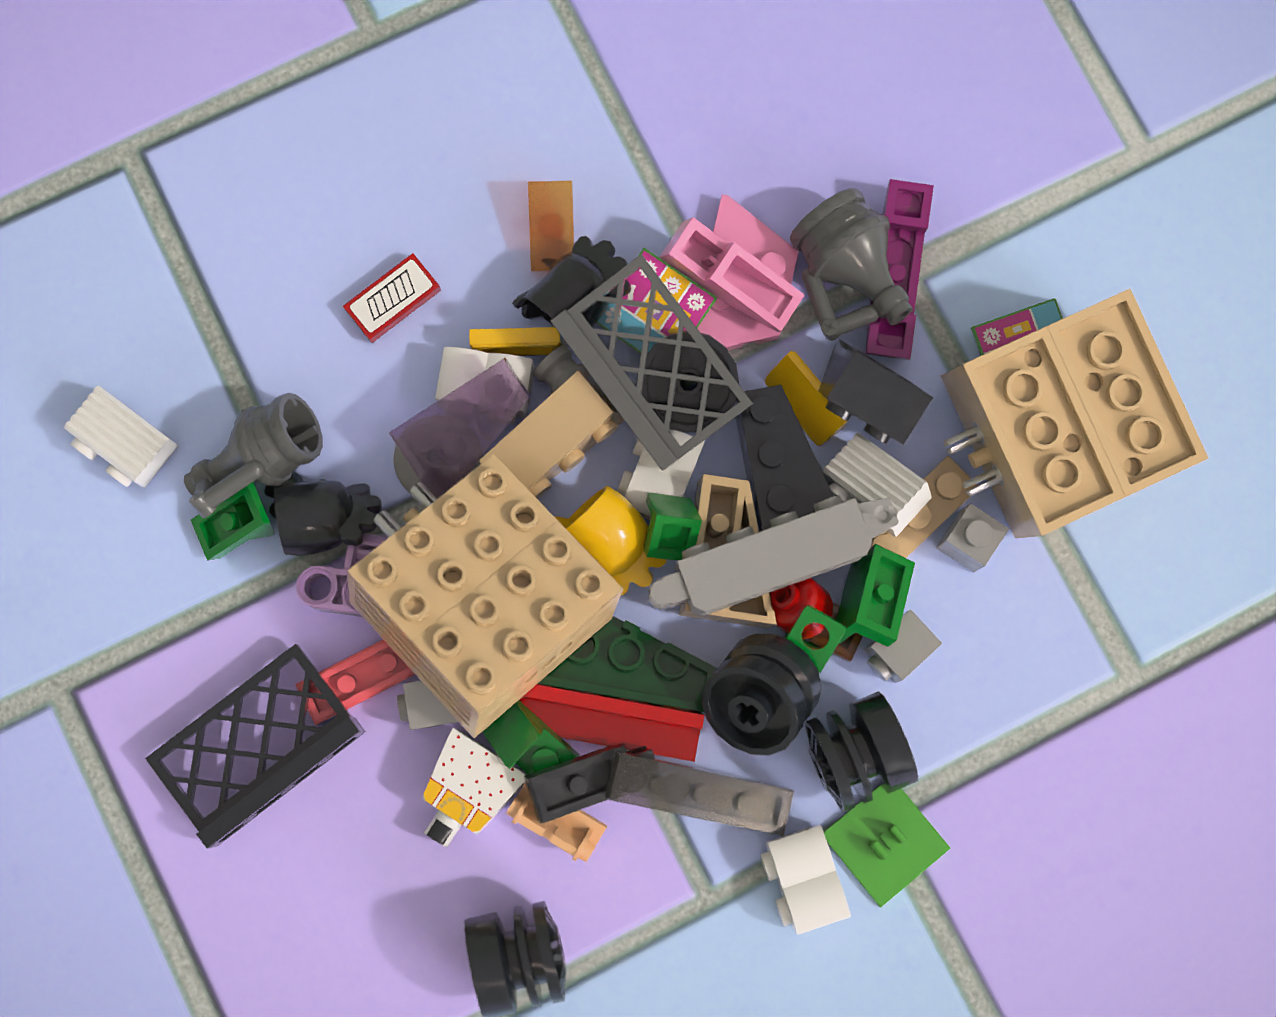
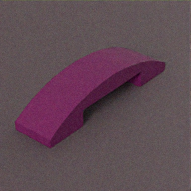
(908, 213)

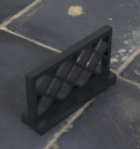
(276, 780)

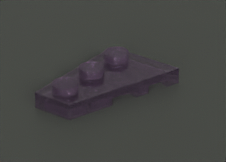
(459, 428)

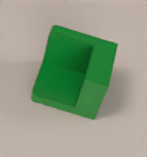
(672, 526)

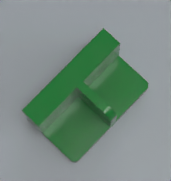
(876, 595)

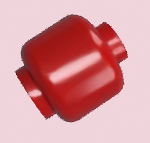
(791, 601)

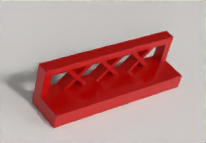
(616, 722)

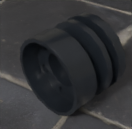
(864, 750)
(514, 960)

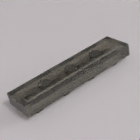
(699, 793)

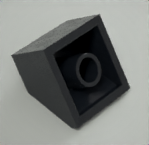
(872, 393)

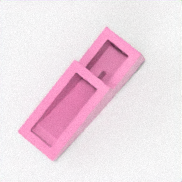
(732, 274)

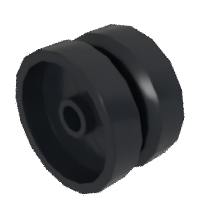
(692, 360)
(762, 694)

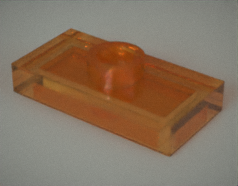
(550, 221)

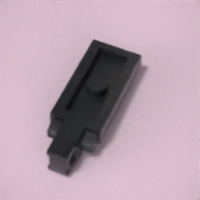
(574, 783)

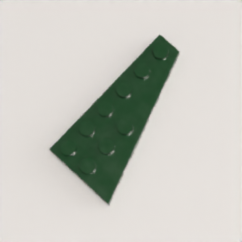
(634, 668)

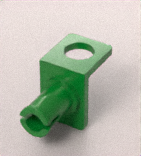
(836, 631)

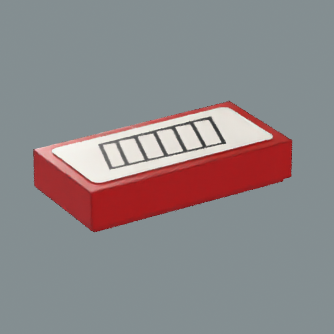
(392, 298)

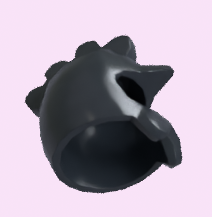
(573, 279)
(322, 515)

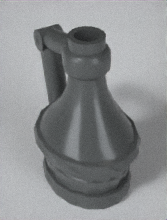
(848, 247)
(261, 449)

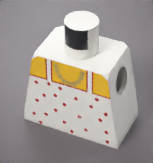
(468, 787)

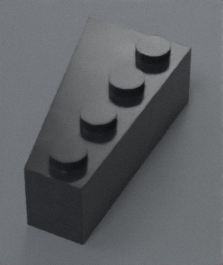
(778, 458)

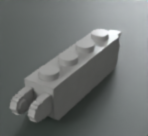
(774, 557)

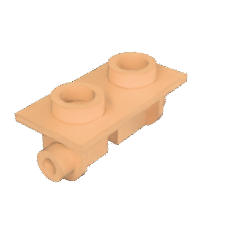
(573, 833)

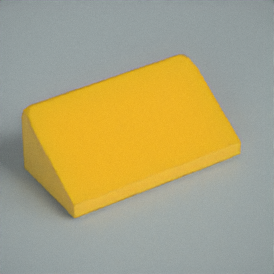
(804, 396)

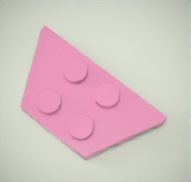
(740, 226)

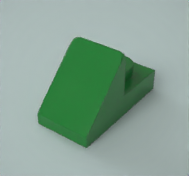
(232, 524)
(526, 740)

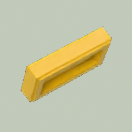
(515, 340)

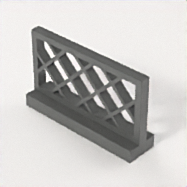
(617, 384)

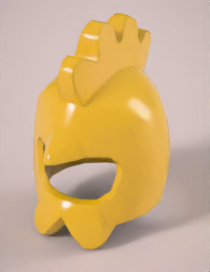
(614, 537)

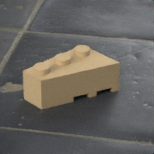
(557, 433)
(724, 509)

